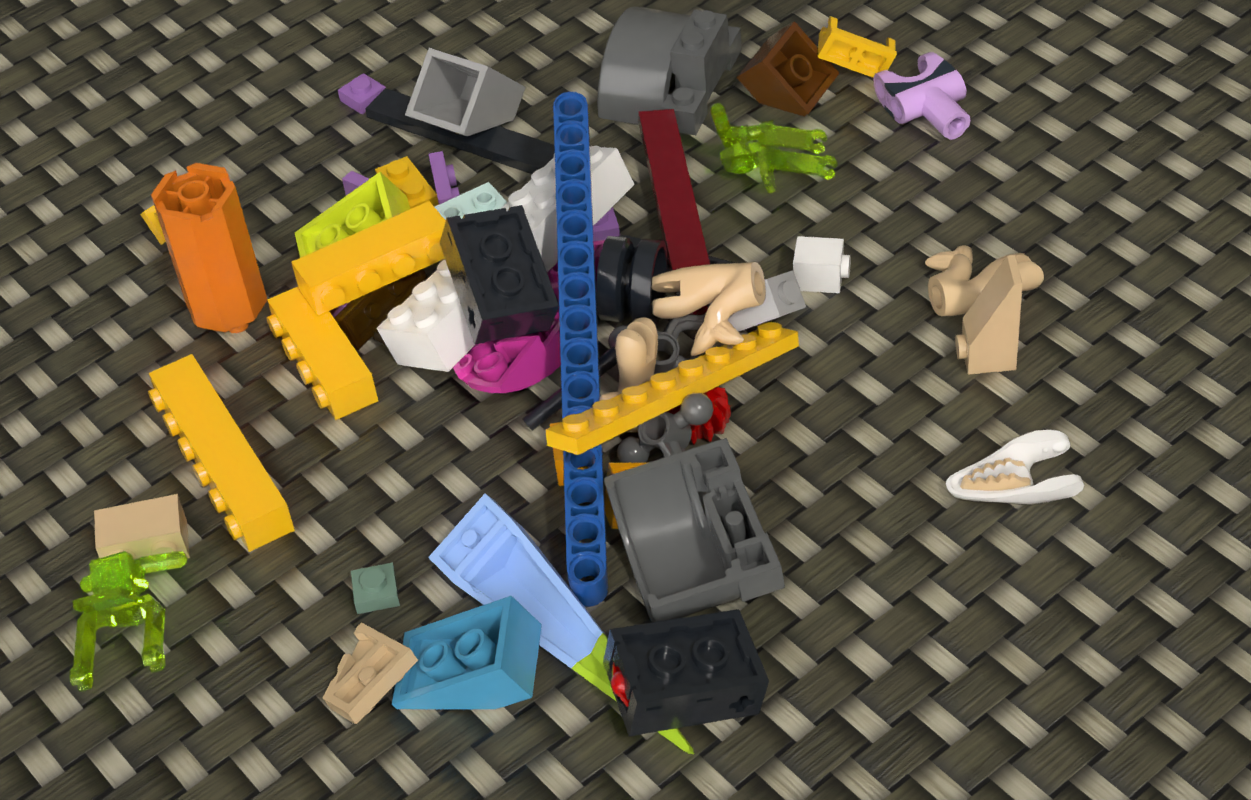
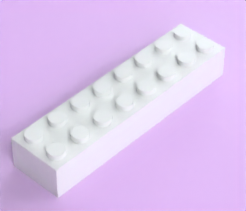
(430, 323)

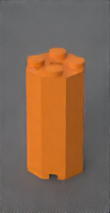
(210, 247)

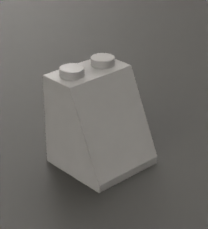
(462, 95)

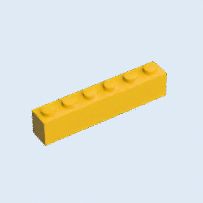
(221, 454)

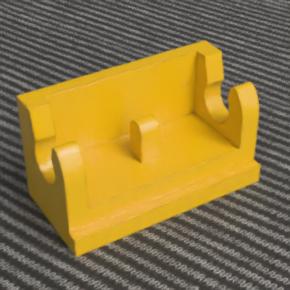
(854, 51)

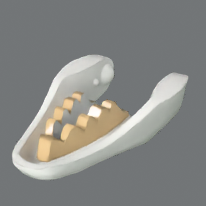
(1007, 476)

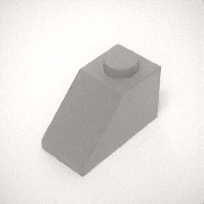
(781, 298)

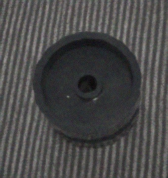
(626, 278)

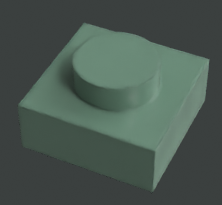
(375, 588)

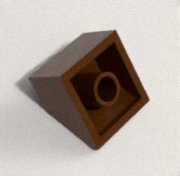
(788, 72)

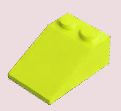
(362, 208)

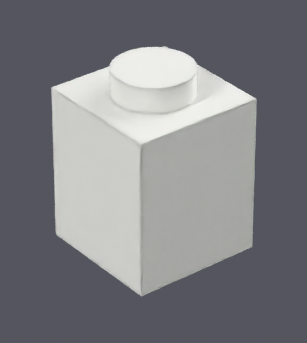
(820, 264)

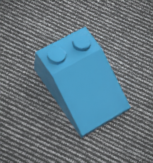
(472, 659)

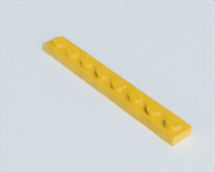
(667, 390)

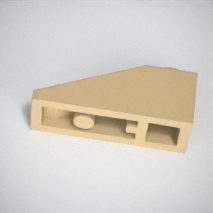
(993, 323)

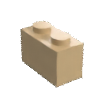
(142, 528)

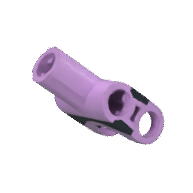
(926, 95)

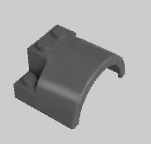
(653, 45)
(676, 551)

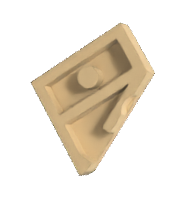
(367, 674)

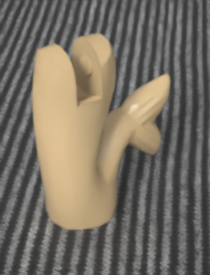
(727, 286)
(953, 292)
(635, 356)

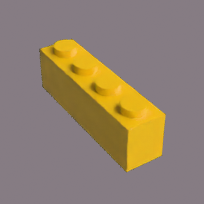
(370, 258)
(322, 354)

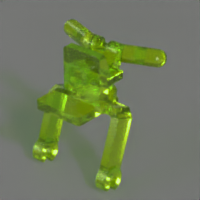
(743, 154)
(116, 602)

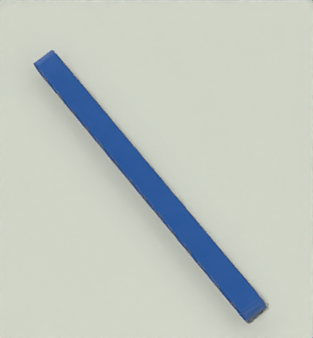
(578, 313)

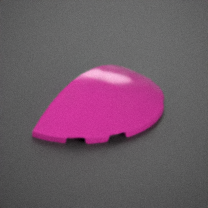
(518, 360)

